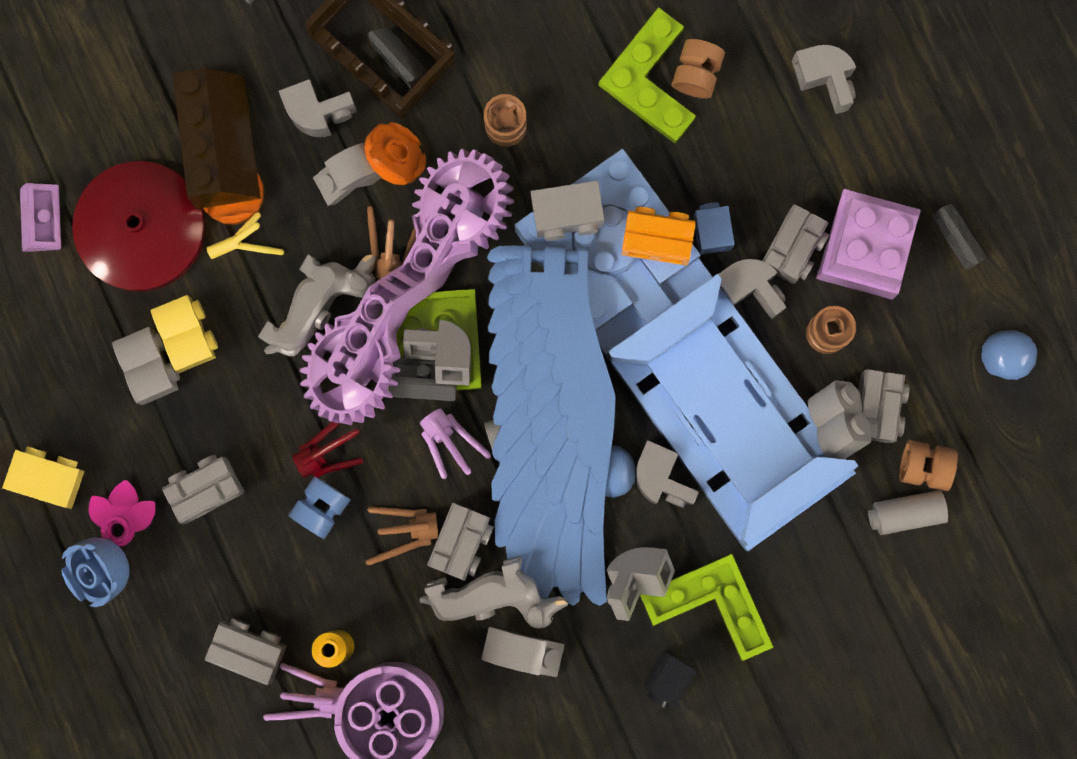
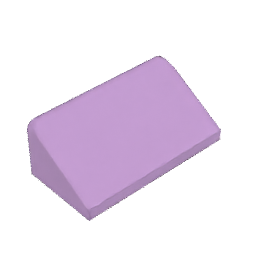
(40, 217)

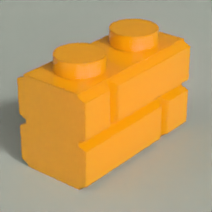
(658, 236)

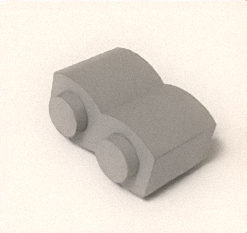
(146, 365)
(839, 420)

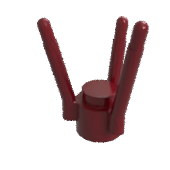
(311, 458)

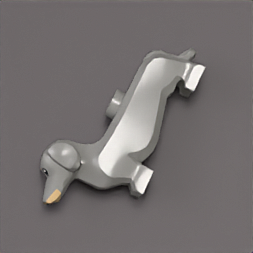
(313, 301)
(492, 592)

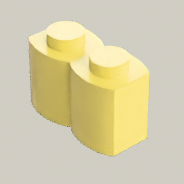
(184, 333)
(43, 478)

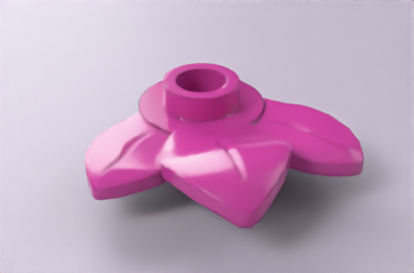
(123, 509)

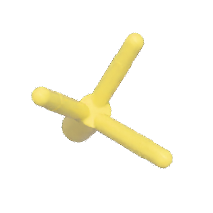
(234, 242)

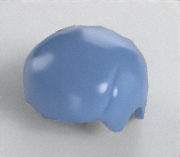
(1009, 354)
(621, 472)

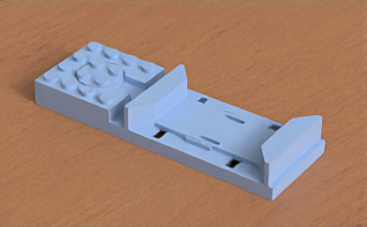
(717, 395)

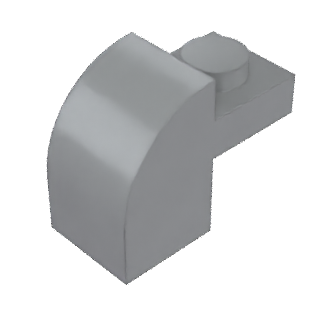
(826, 66)
(311, 115)
(344, 174)
(753, 277)
(446, 346)
(653, 473)
(636, 573)
(522, 652)

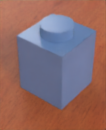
(713, 229)

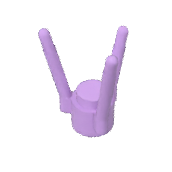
(438, 427)
(324, 699)

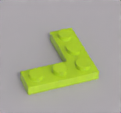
(628, 80)
(725, 585)

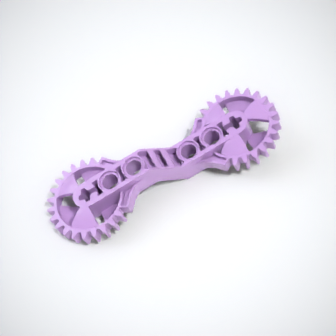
(354, 363)

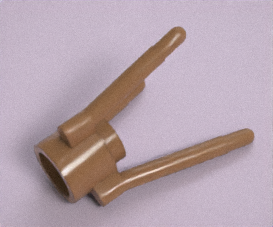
(388, 262)
(422, 527)

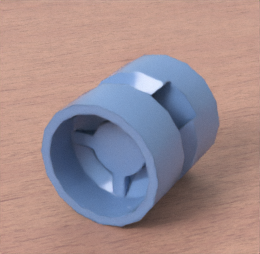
(311, 516)

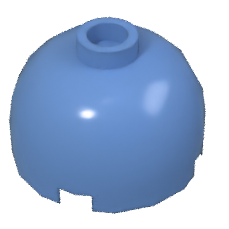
(96, 570)

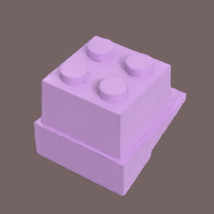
(868, 244)

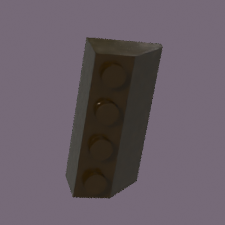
(216, 137)

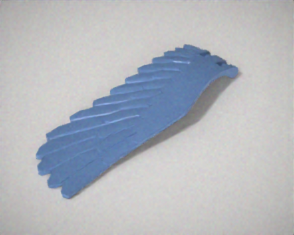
(552, 418)

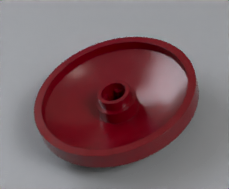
(156, 249)

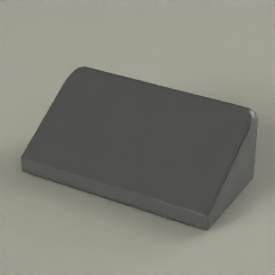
(397, 56)
(958, 236)
(418, 381)

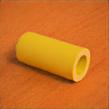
(343, 647)

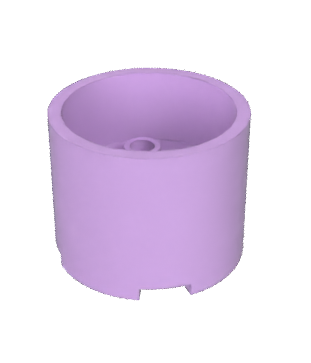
(392, 688)

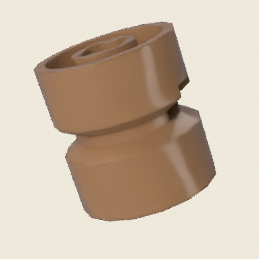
(700, 63)
(505, 120)
(831, 329)
(939, 469)

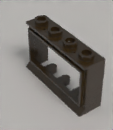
(414, 27)

